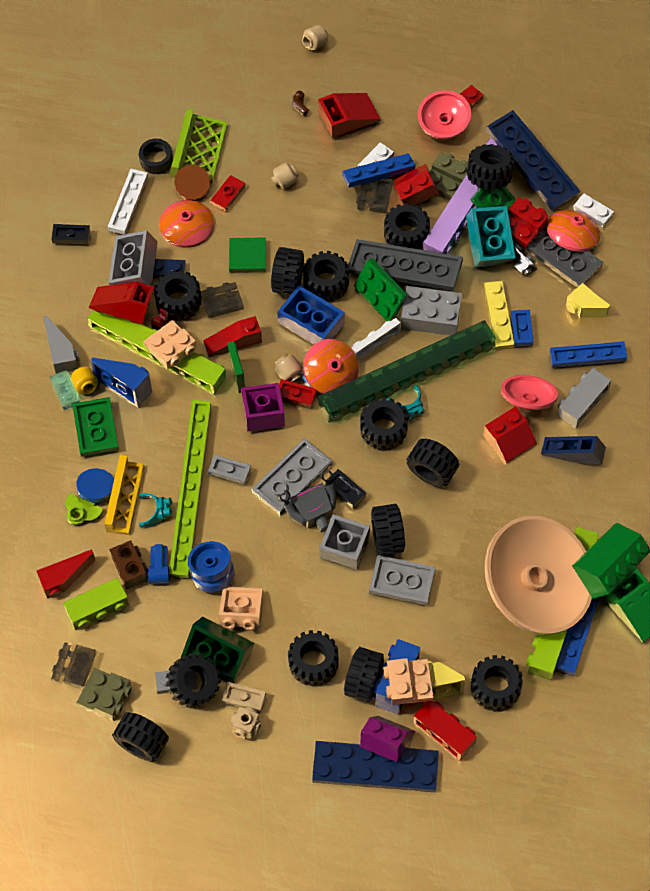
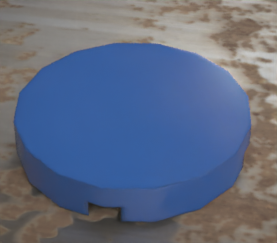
(95, 485)

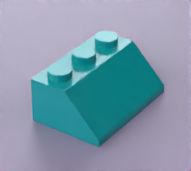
(490, 236)

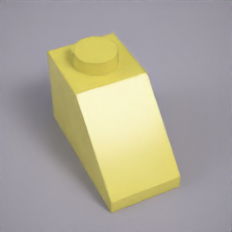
(586, 303)

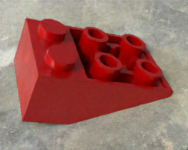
(346, 112)
(123, 300)

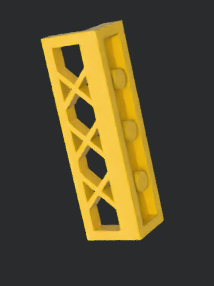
(116, 496)

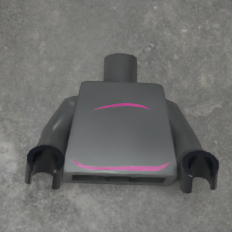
(312, 505)

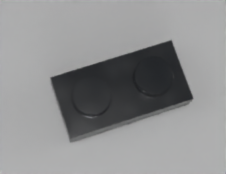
(70, 234)
(347, 489)

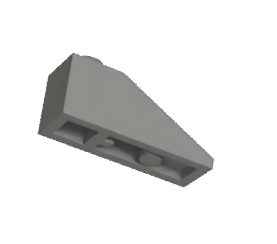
(61, 348)

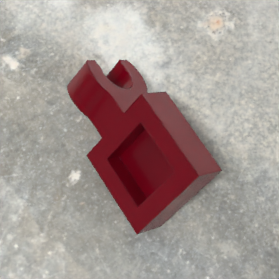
(160, 321)

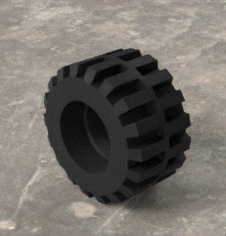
(490, 166)
(410, 216)
(330, 264)
(287, 270)
(174, 283)
(383, 410)
(432, 462)
(388, 529)
(308, 643)
(501, 668)
(363, 674)
(209, 680)
(140, 736)

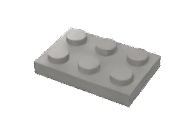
(402, 580)

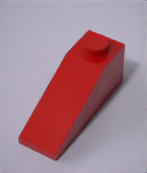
(243, 333)
(61, 575)

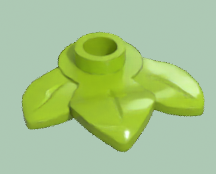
(82, 507)

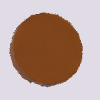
(191, 182)

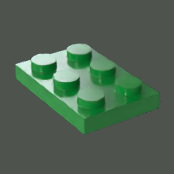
(380, 290)
(95, 426)

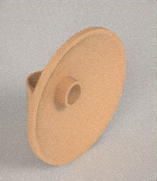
(534, 575)

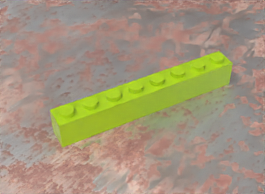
(194, 368)
(548, 646)

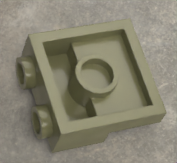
(448, 174)
(104, 694)

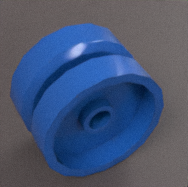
(211, 566)

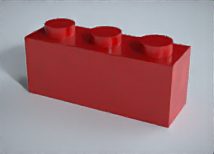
(445, 729)

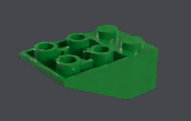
(632, 603)

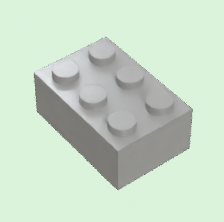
(133, 258)
(431, 311)

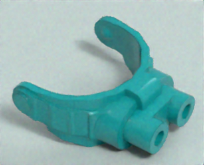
(415, 407)
(162, 510)

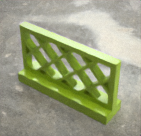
(185, 138)

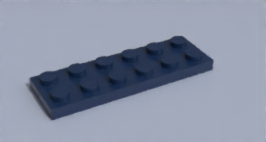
(533, 160)
(356, 766)

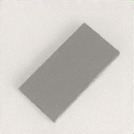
(293, 473)

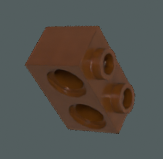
(126, 565)

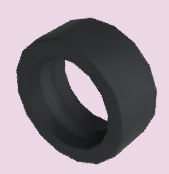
(155, 167)

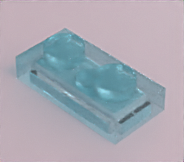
(64, 389)

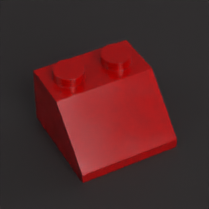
(416, 186)
(509, 435)

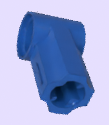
(158, 570)

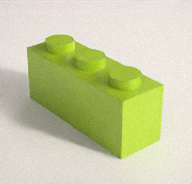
(96, 604)

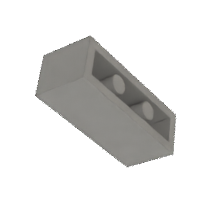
(583, 397)

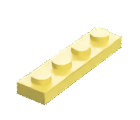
(499, 315)

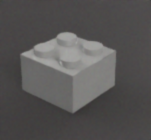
(344, 541)

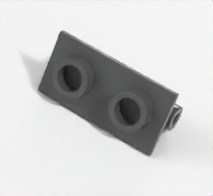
(524, 263)

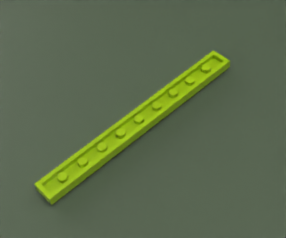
(190, 488)

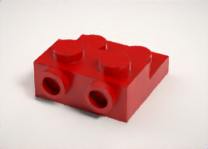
(526, 221)

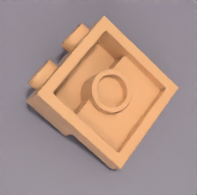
(170, 344)
(240, 607)
(408, 681)

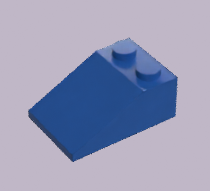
(124, 379)

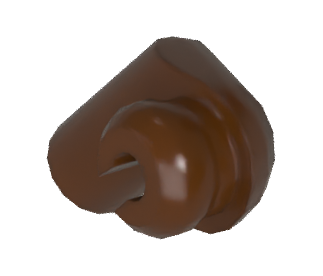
(297, 103)

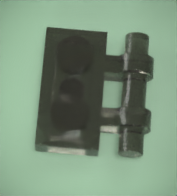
(380, 195)
(222, 303)
(79, 665)

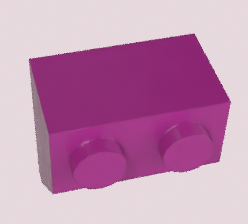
(263, 407)
(385, 737)

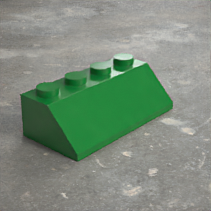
(610, 560)

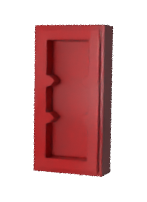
(227, 193)

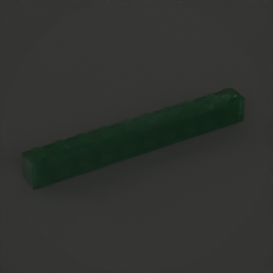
(406, 371)

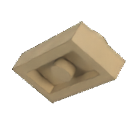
(243, 696)

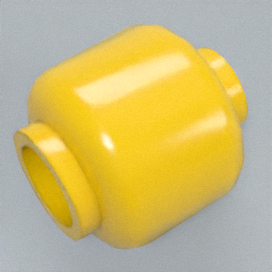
(84, 380)

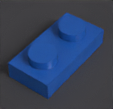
(522, 328)

